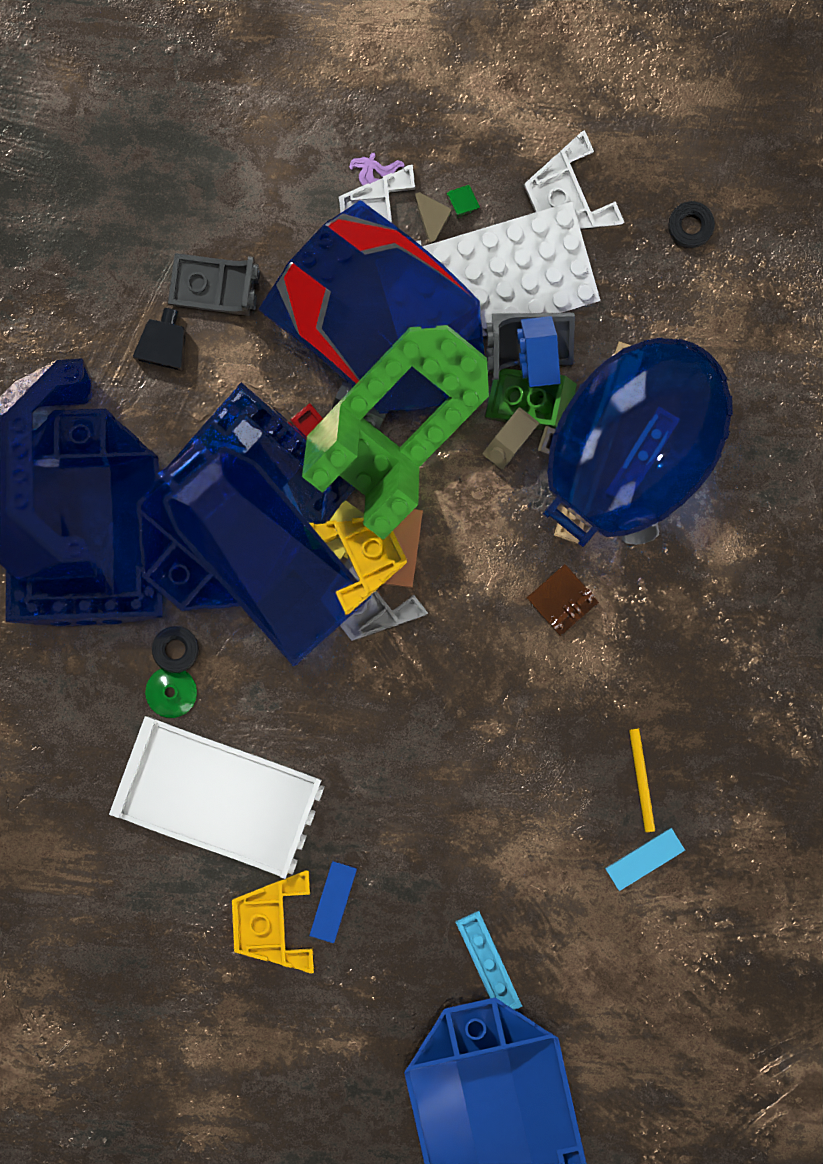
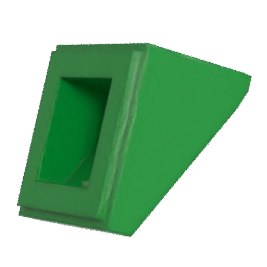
(462, 201)

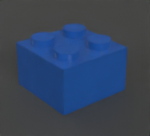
(539, 351)

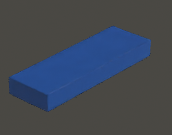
(333, 902)

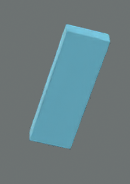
(645, 859)

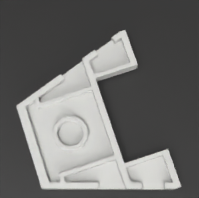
(558, 185)
(377, 193)

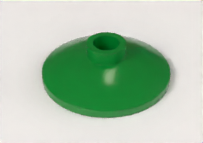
(174, 706)

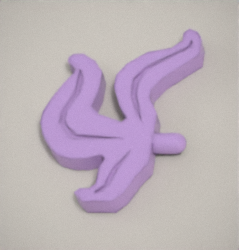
(369, 164)

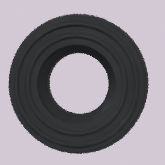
(698, 210)
(175, 633)

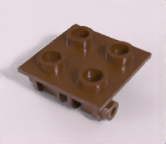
(562, 600)

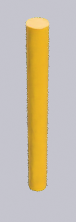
(642, 780)

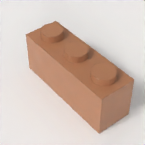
(408, 537)

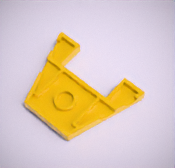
(370, 556)
(260, 923)

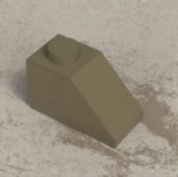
(510, 438)

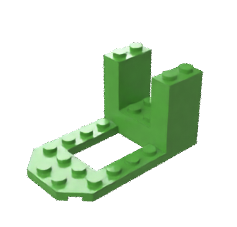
(368, 459)

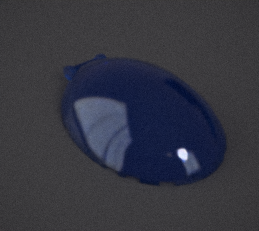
(638, 438)

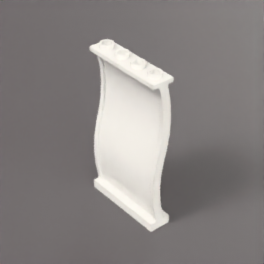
(216, 797)

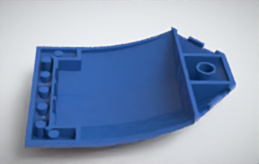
(492, 1090)

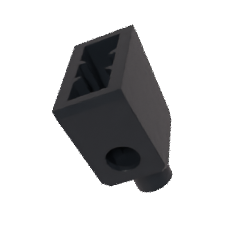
(163, 342)

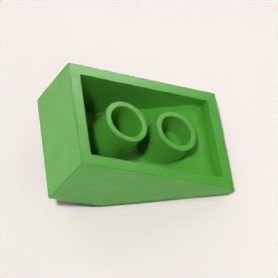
(541, 402)

